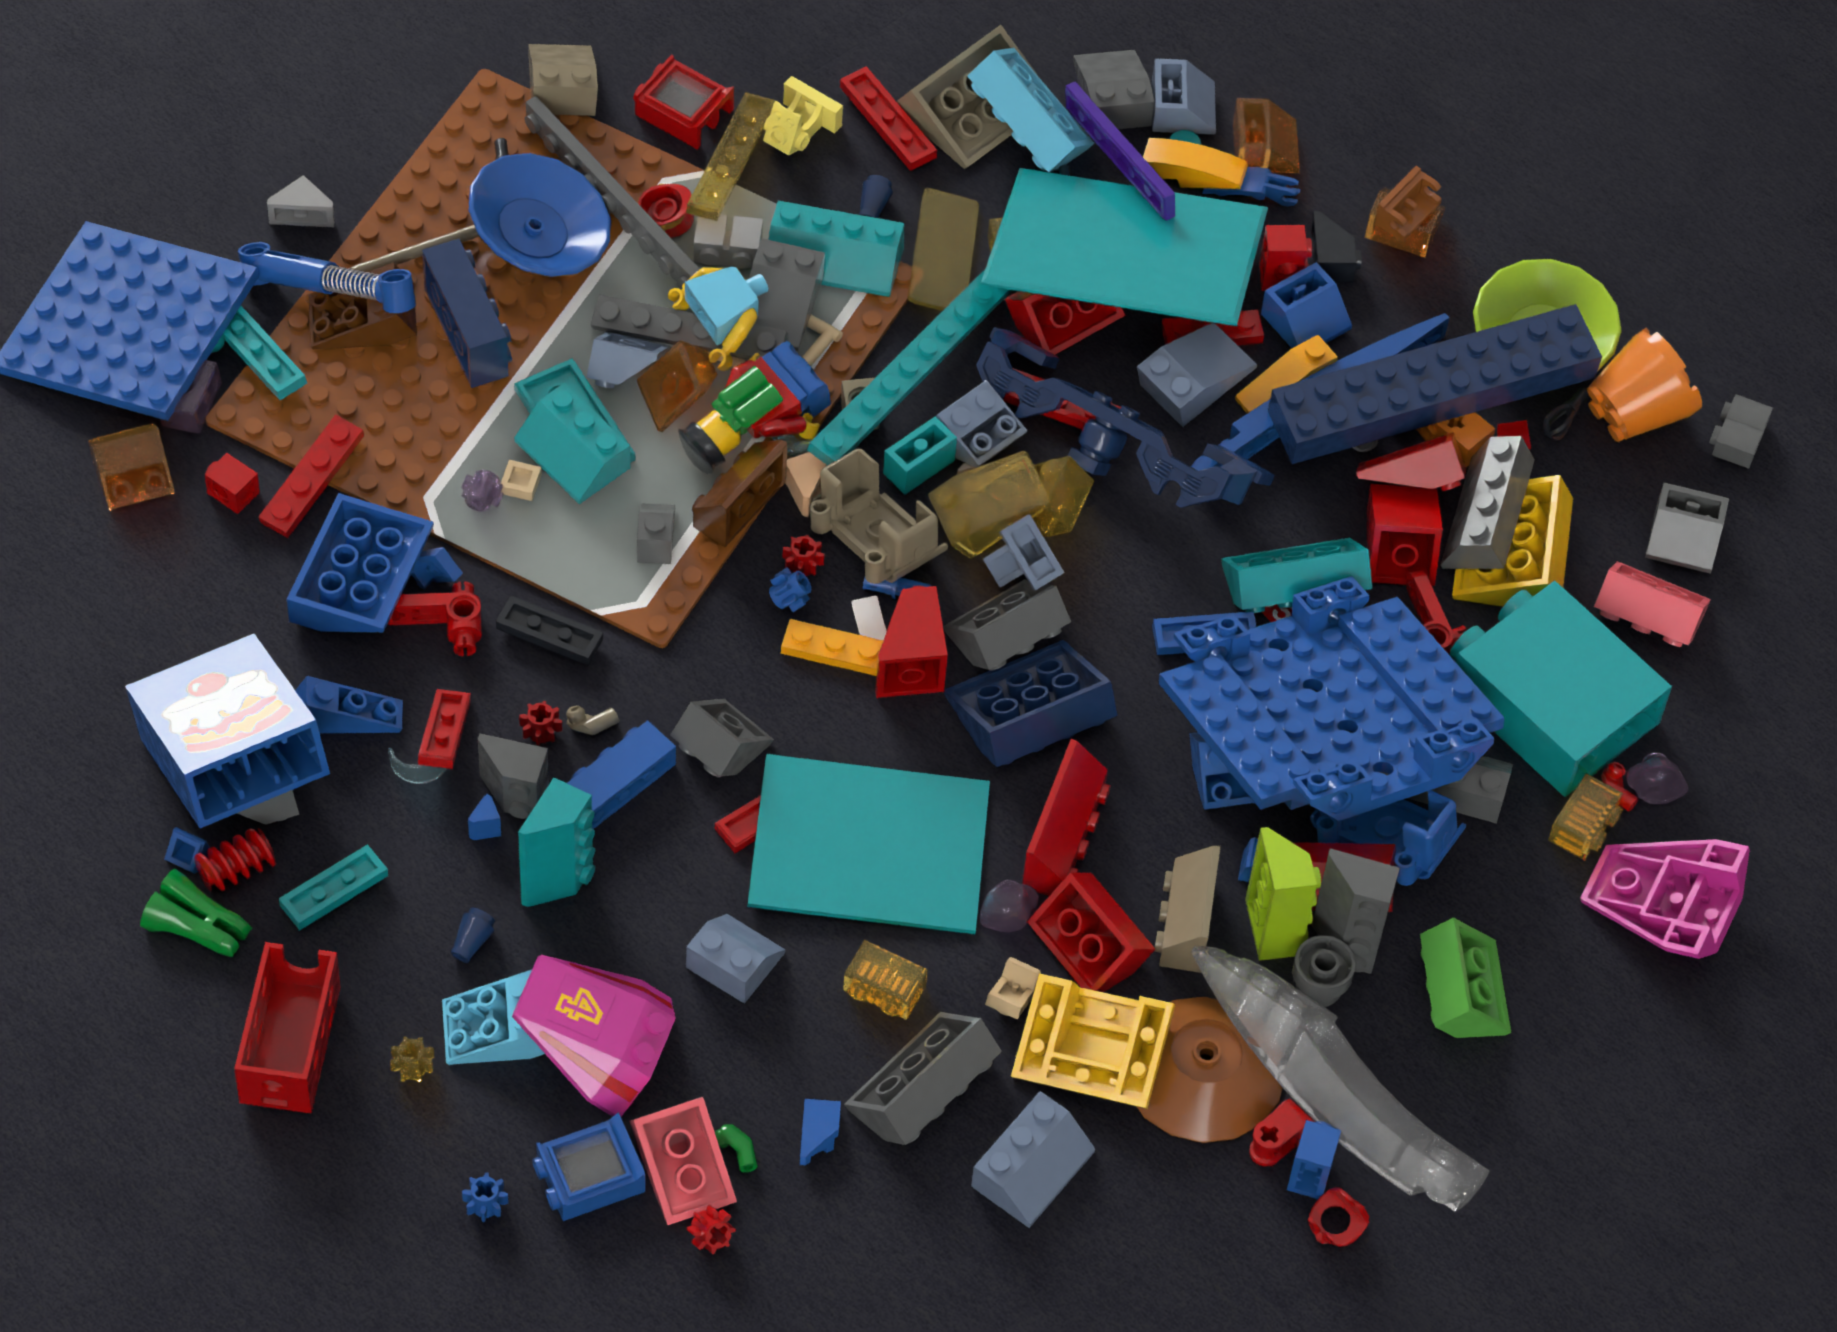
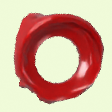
(1358, 1215)

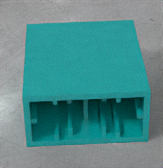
(1562, 684)

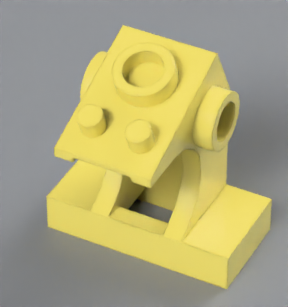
(794, 126)

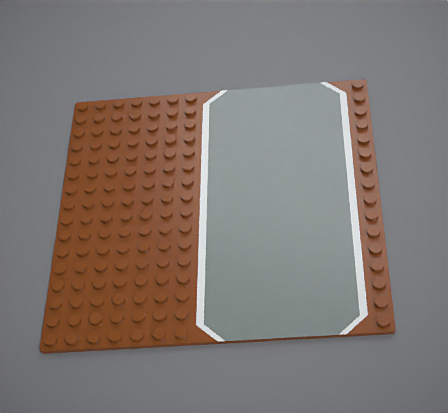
(434, 429)

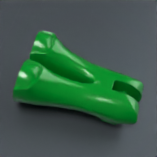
(213, 928)

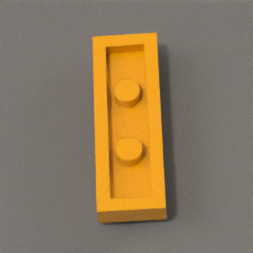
(831, 647)

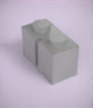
(726, 248)

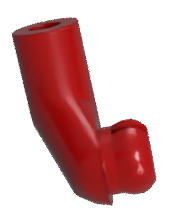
(1613, 777)

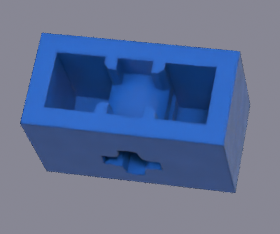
(1314, 1159)

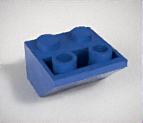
(1306, 307)
(1214, 780)

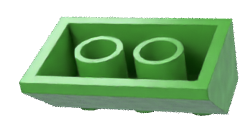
(1464, 981)

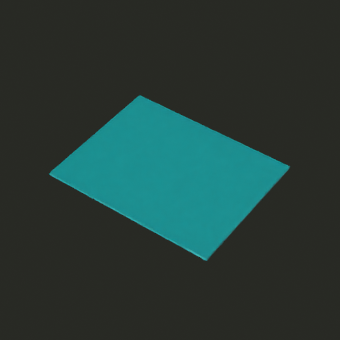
(1115, 249)

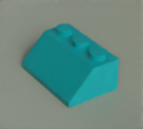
(573, 444)

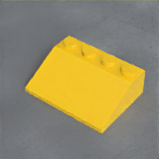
(1536, 550)

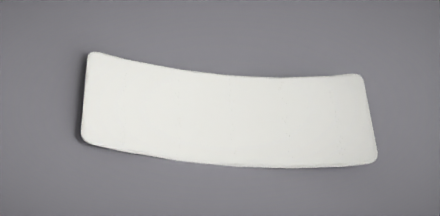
(869, 617)

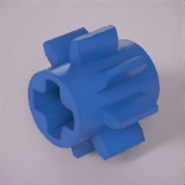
(790, 589)
(485, 1197)

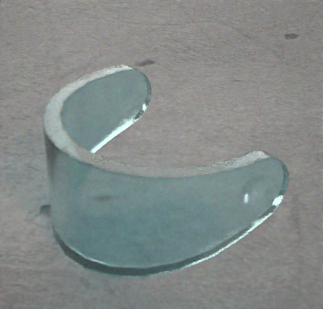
(414, 773)

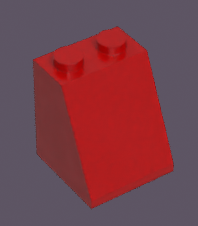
(1403, 532)
(914, 646)

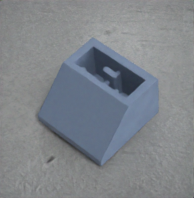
(1182, 98)
(981, 425)

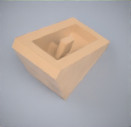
(804, 479)

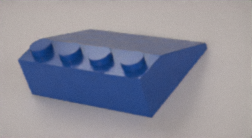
(357, 567)

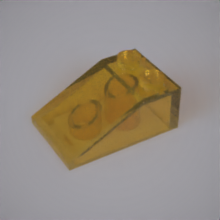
(987, 500)

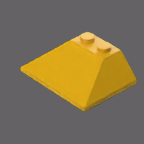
(1093, 1042)

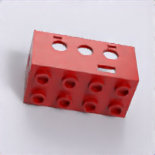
(287, 1031)

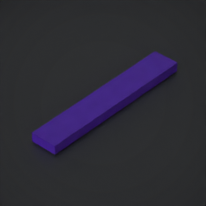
(1120, 151)

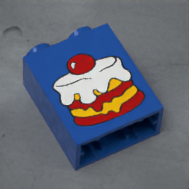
(227, 730)

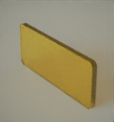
(942, 248)

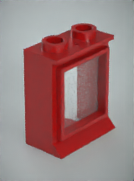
(682, 101)

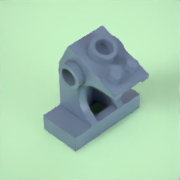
(1024, 554)

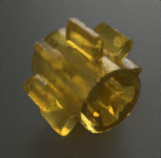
(410, 1068)

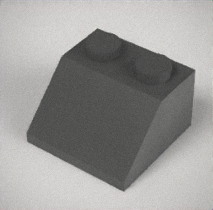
(720, 736)
(513, 773)

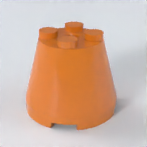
(1643, 388)

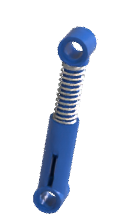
(390, 288)

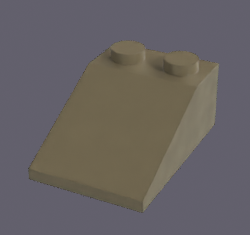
(564, 78)

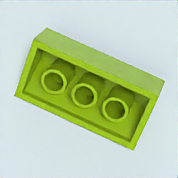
(1280, 895)

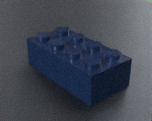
(466, 312)

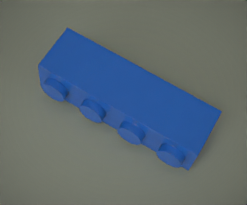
(625, 770)

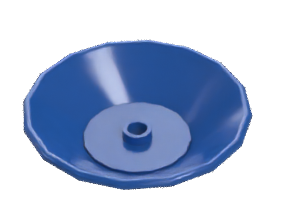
(539, 214)

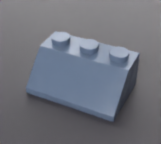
(1032, 1160)

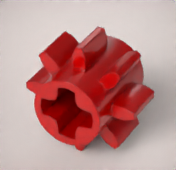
(803, 555)
(540, 723)
(711, 1229)

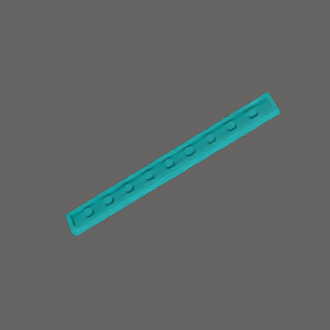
(906, 371)

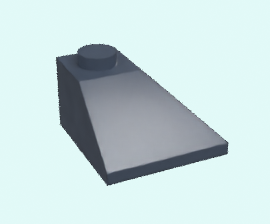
(620, 357)

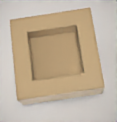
(521, 480)

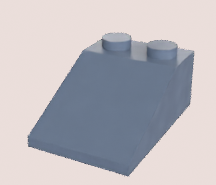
(1194, 372)

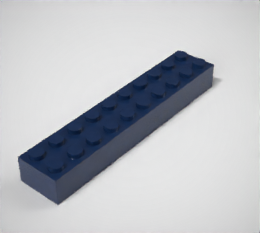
(1434, 383)

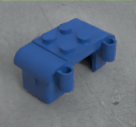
(1419, 834)

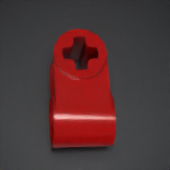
(1278, 1133)

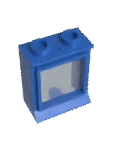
(590, 1168)

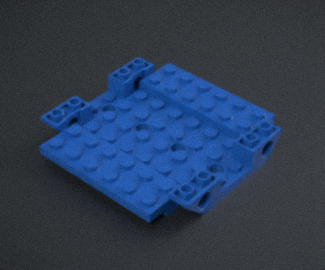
(1373, 676)

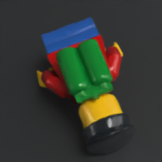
(762, 396)

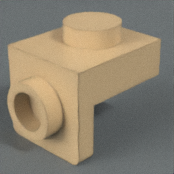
(1014, 988)

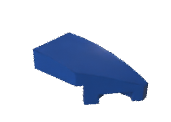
(435, 566)

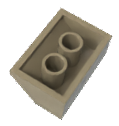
(1187, 909)

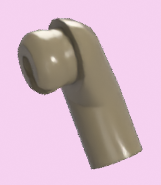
(590, 724)

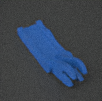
(1261, 183)

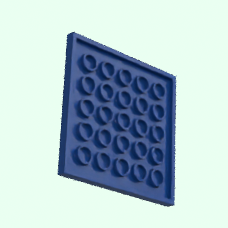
(126, 320)

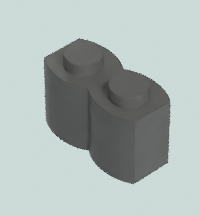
(1741, 431)

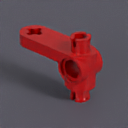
(445, 608)
(1430, 610)

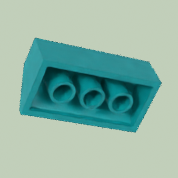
(858, 249)
(1278, 574)
(556, 845)

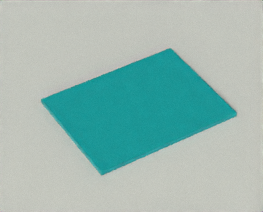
(869, 844)

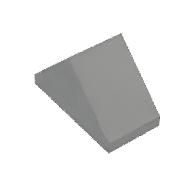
(301, 205)

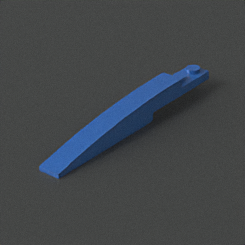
(1257, 429)

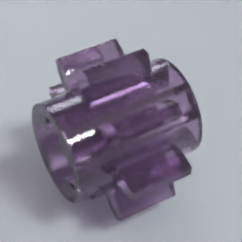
(482, 490)

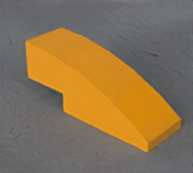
(1195, 164)

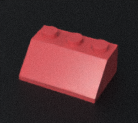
(1651, 604)

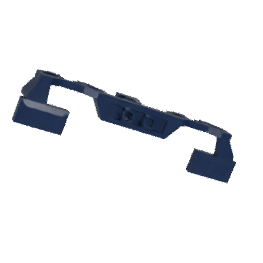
(1105, 434)

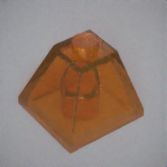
(676, 382)

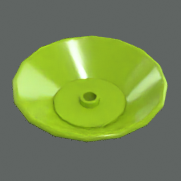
(1544, 286)

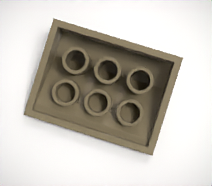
(951, 110)

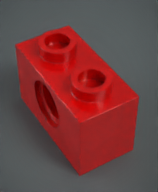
(1283, 253)

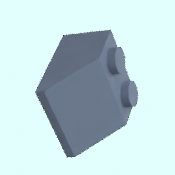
(732, 956)

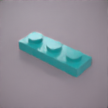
(333, 887)

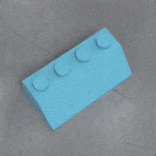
(1029, 109)

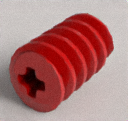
(234, 859)

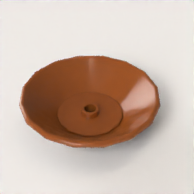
(1213, 1096)

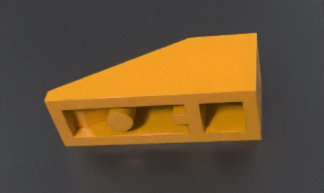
(1289, 369)

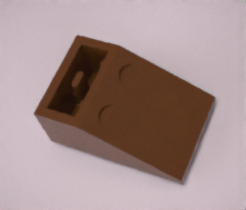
(354, 321)

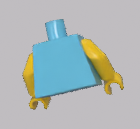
(723, 305)

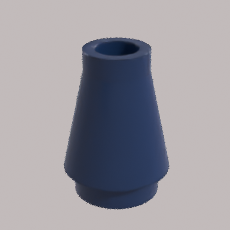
(875, 195)
(472, 933)

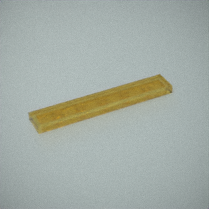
(730, 157)

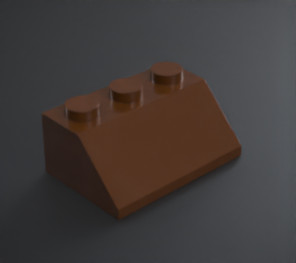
(741, 491)

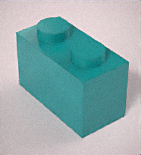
(919, 455)

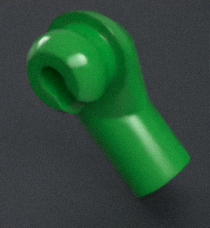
(739, 1141)

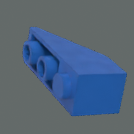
(350, 709)

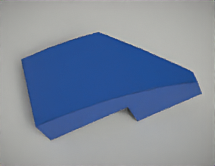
(819, 1127)

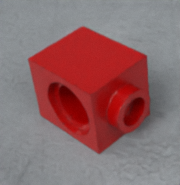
(231, 483)

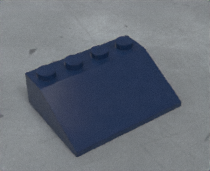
(1032, 702)

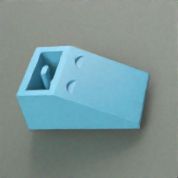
(482, 1025)

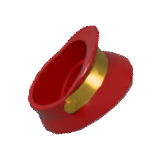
(668, 207)

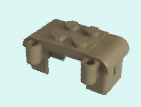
(873, 522)

